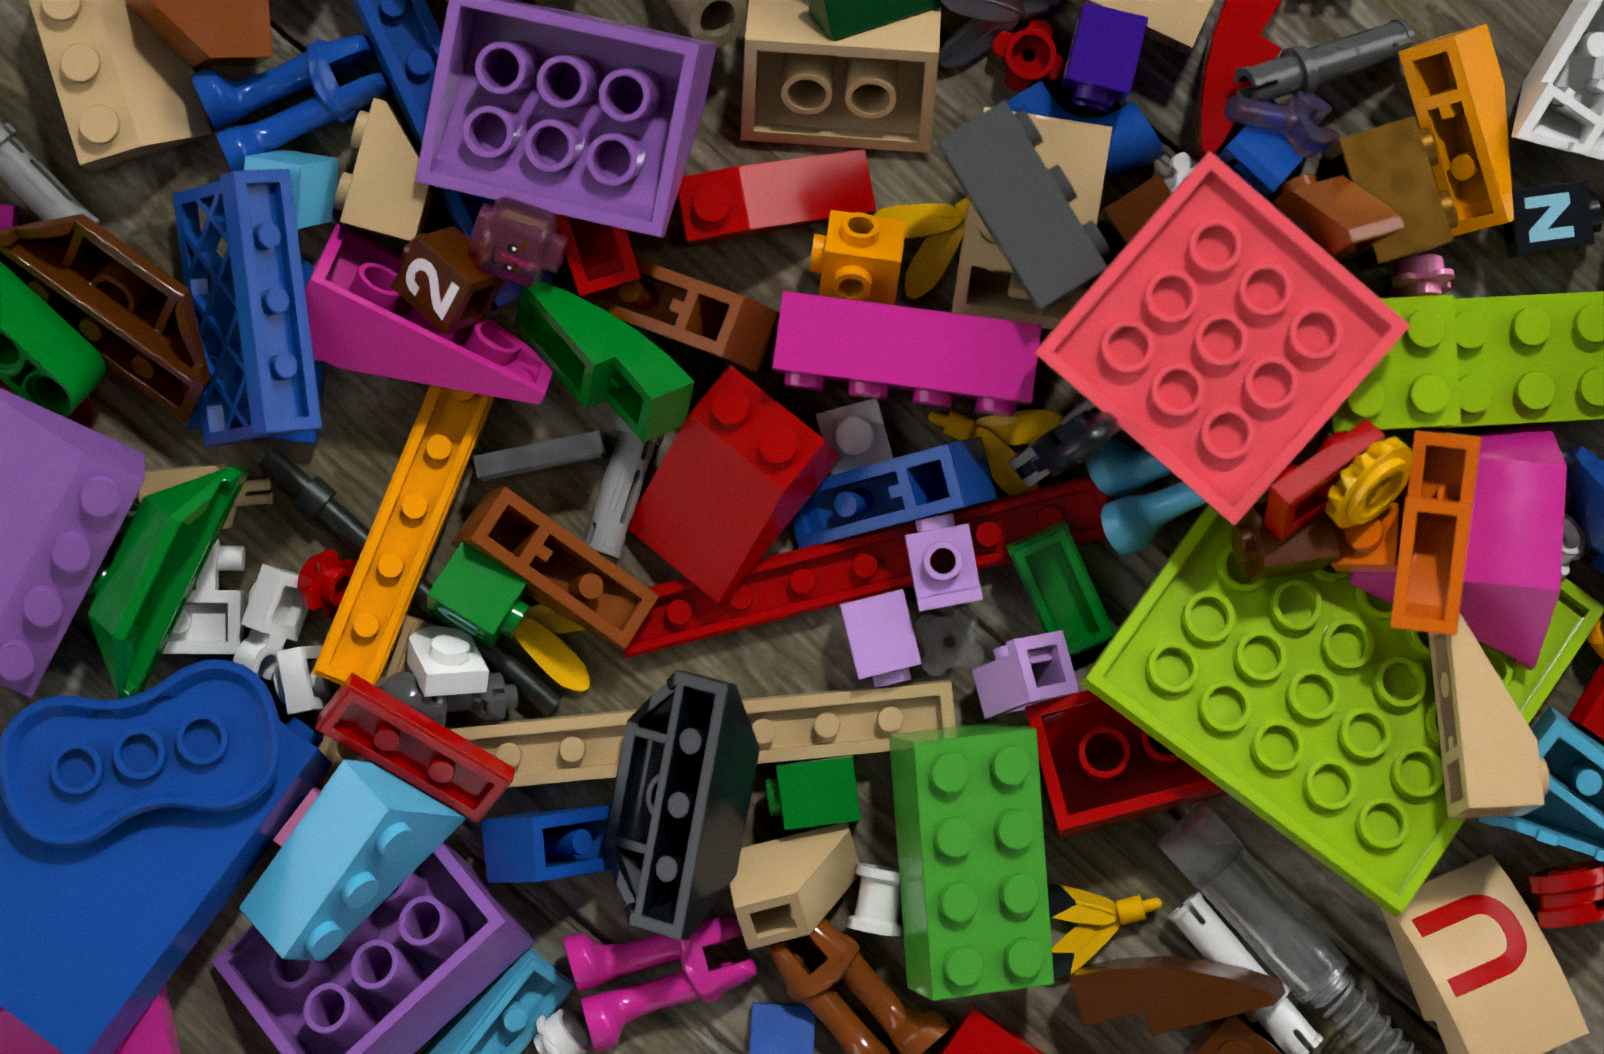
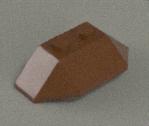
(118, 303)

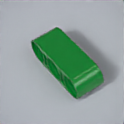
(42, 352)

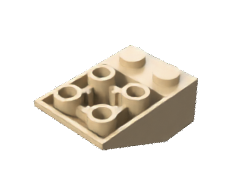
(984, 277)

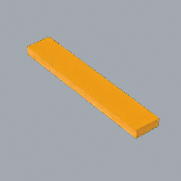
(403, 535)

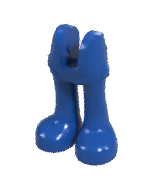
(231, 100)

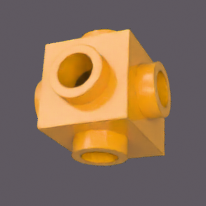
(859, 257)

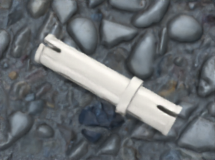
(1220, 945)

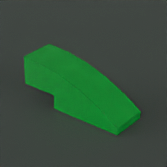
(604, 360)

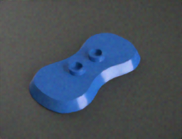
(190, 743)

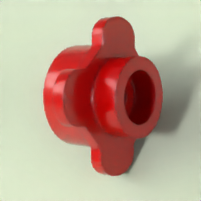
(1035, 38)
(325, 581)

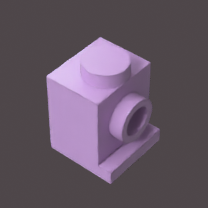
(947, 589)
(1025, 674)

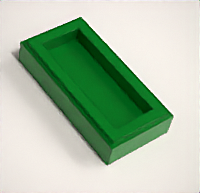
(1061, 587)

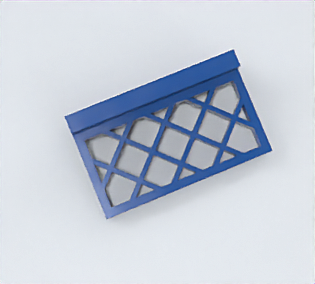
(267, 288)

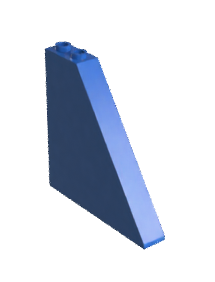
(110, 921)

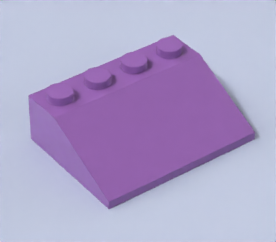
(564, 112)
(58, 517)
(393, 976)

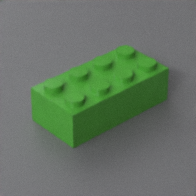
(971, 859)

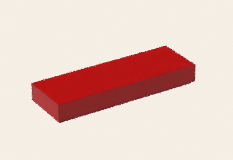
(415, 748)

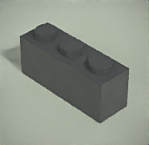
(1025, 205)

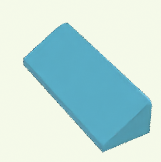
(507, 1010)

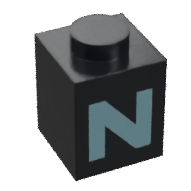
(1552, 219)

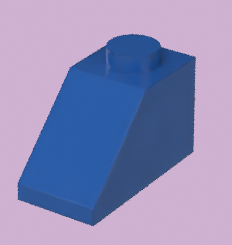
(1261, 157)
(546, 844)

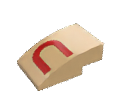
(1484, 965)

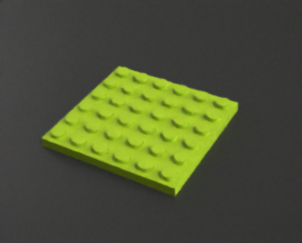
(1308, 703)

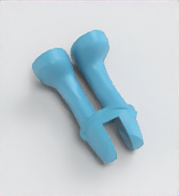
(1135, 520)

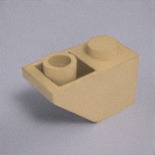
(383, 189)
(792, 883)

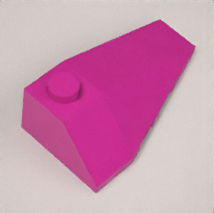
(373, 330)

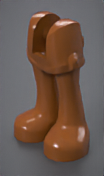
(908, 1029)

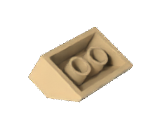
(117, 82)
(839, 93)

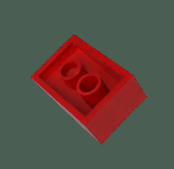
(730, 484)

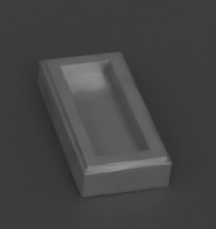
(540, 456)

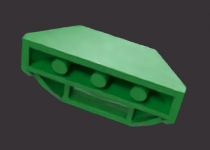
(156, 572)

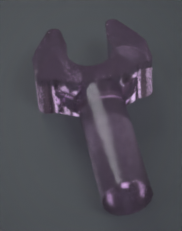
(1296, 119)

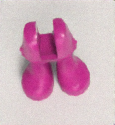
(611, 1010)

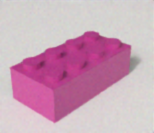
(907, 351)

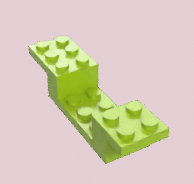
(1485, 364)

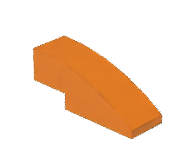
(1436, 532)

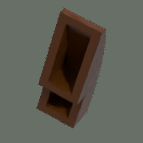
(1170, 991)

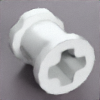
(877, 901)

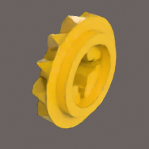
(1370, 483)

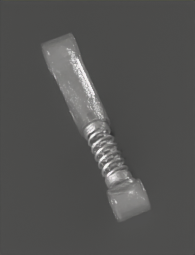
(1277, 928)

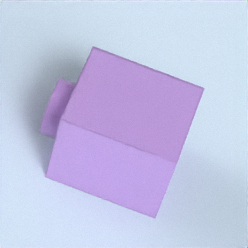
(881, 637)

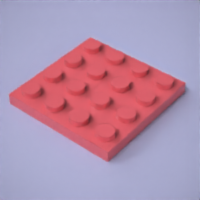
(1222, 338)

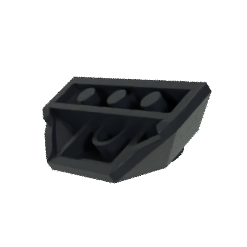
(681, 803)

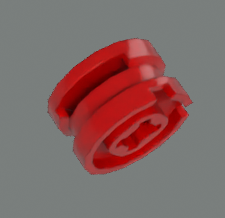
(1569, 894)

